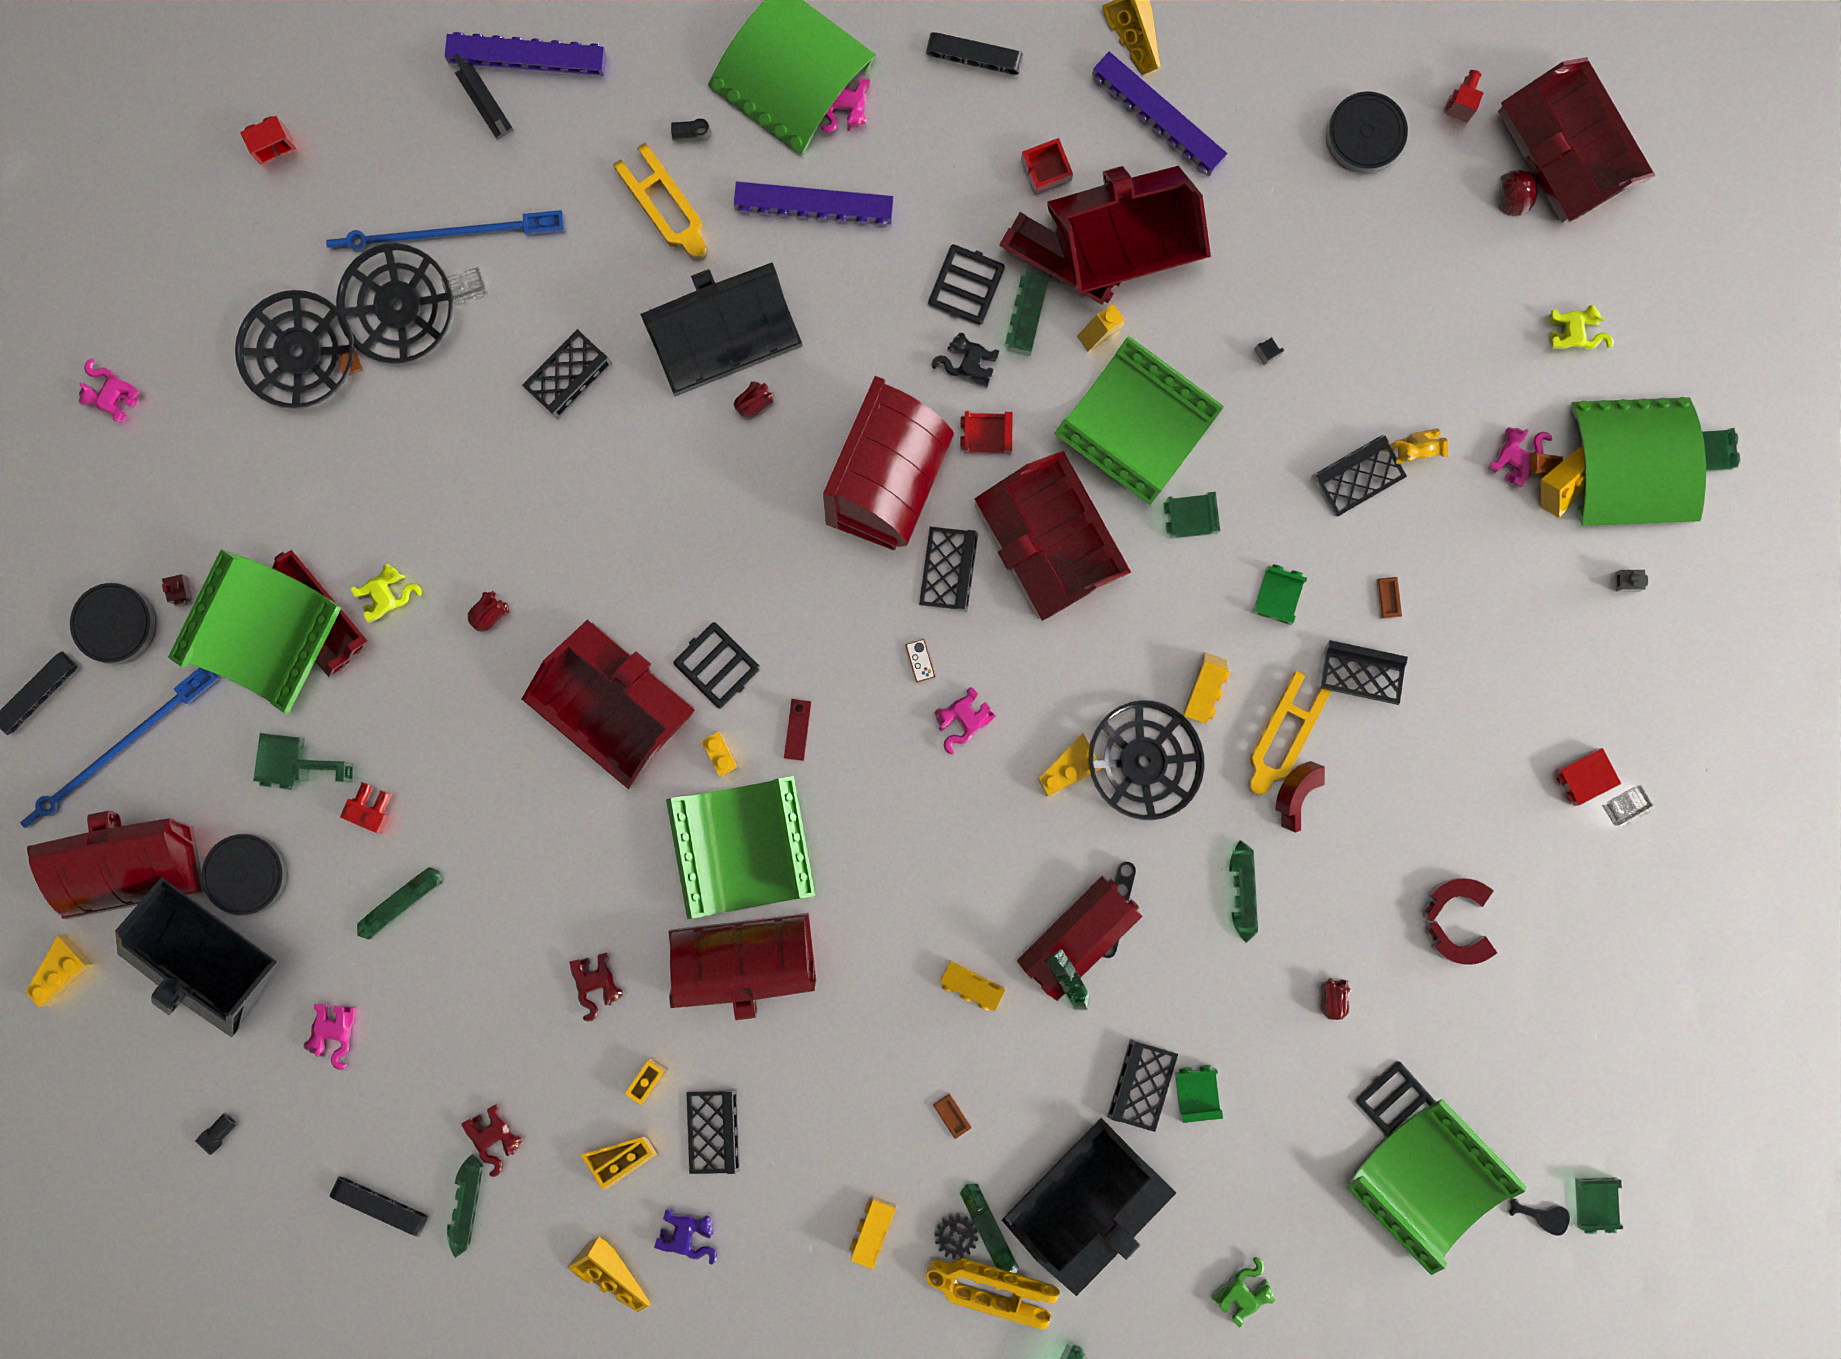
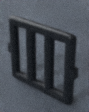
(948, 266)
(740, 655)
(1378, 1082)

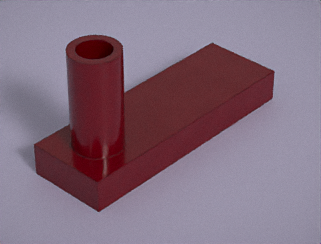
(797, 729)

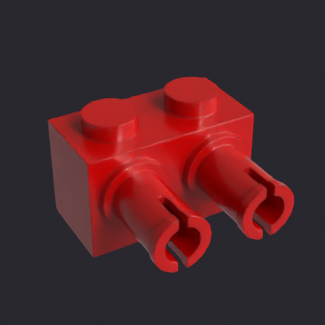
(1465, 100)
(359, 813)

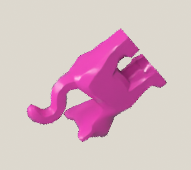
(851, 101)
(109, 394)
(1517, 457)
(966, 716)
(331, 1029)

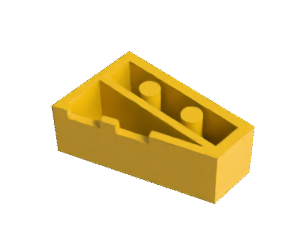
(1207, 688)

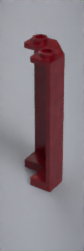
(1042, 249)
(344, 637)
(1082, 933)

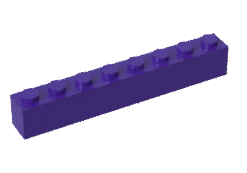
(526, 54)
(1159, 114)
(813, 203)

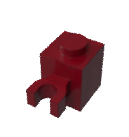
(177, 589)

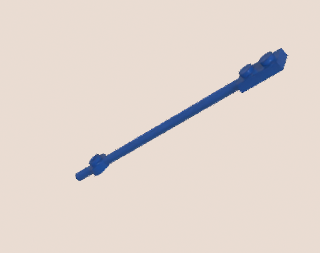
(532, 224)
(186, 690)

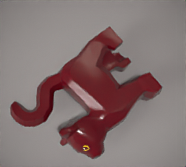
(591, 980)
(486, 1136)

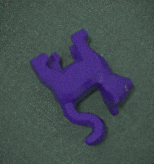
(681, 1239)

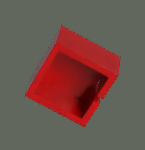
(263, 135)
(1047, 166)

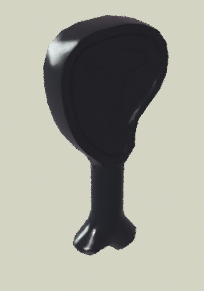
(1552, 1220)

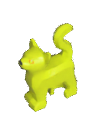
(1574, 329)
(381, 595)

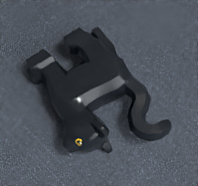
(970, 365)

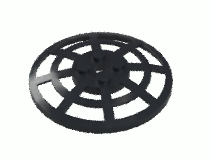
(384, 300)
(287, 341)
(1156, 756)

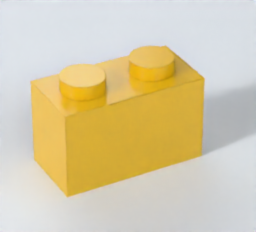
(719, 754)
(645, 1081)

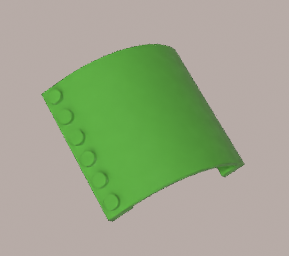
(789, 68)
(1139, 420)
(1641, 461)
(256, 628)
(740, 847)
(1432, 1183)

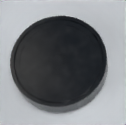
(1367, 132)
(112, 623)
(244, 874)

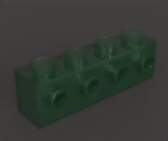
(1028, 312)

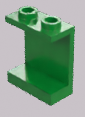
(1279, 594)
(1198, 1094)

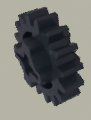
(965, 1234)

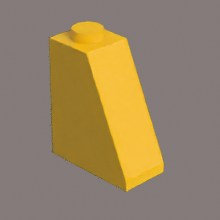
(1101, 327)

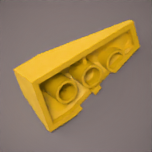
(1136, 30)
(604, 1267)

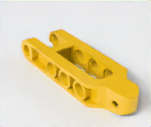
(689, 238)
(1263, 775)
(1011, 1309)

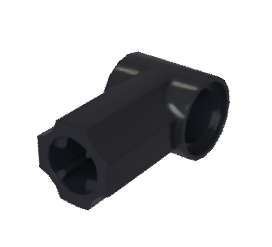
(688, 130)
(213, 1137)

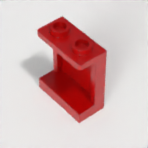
(987, 433)
(1587, 777)

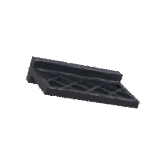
(482, 99)
(578, 385)
(1351, 460)
(965, 573)
(1363, 656)
(1126, 1080)
(729, 1135)

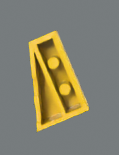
(1563, 484)
(1068, 768)
(57, 971)
(972, 986)
(618, 1161)
(872, 1232)

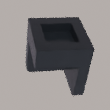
(1268, 351)

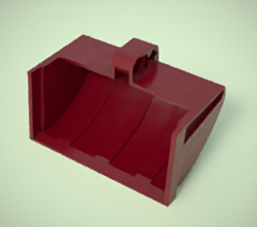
(1574, 139)
(1130, 227)
(886, 467)
(1050, 535)
(607, 702)
(114, 864)
(741, 962)

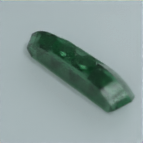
(1243, 864)
(398, 903)
(1068, 980)
(469, 1180)
(988, 1228)

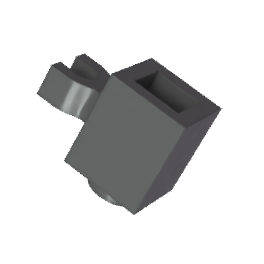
(1631, 580)

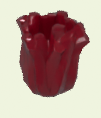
(753, 400)
(486, 612)
(1335, 999)

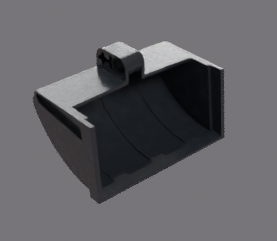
(721, 328)
(193, 958)
(1088, 1208)

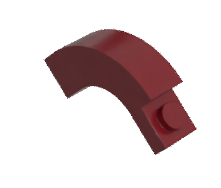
(1294, 790)
(1470, 889)
(1469, 954)

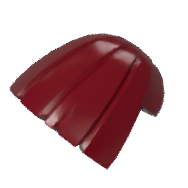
(1519, 192)

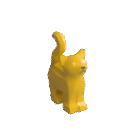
(1420, 446)

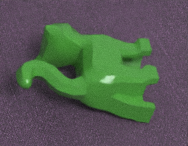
(1238, 1292)

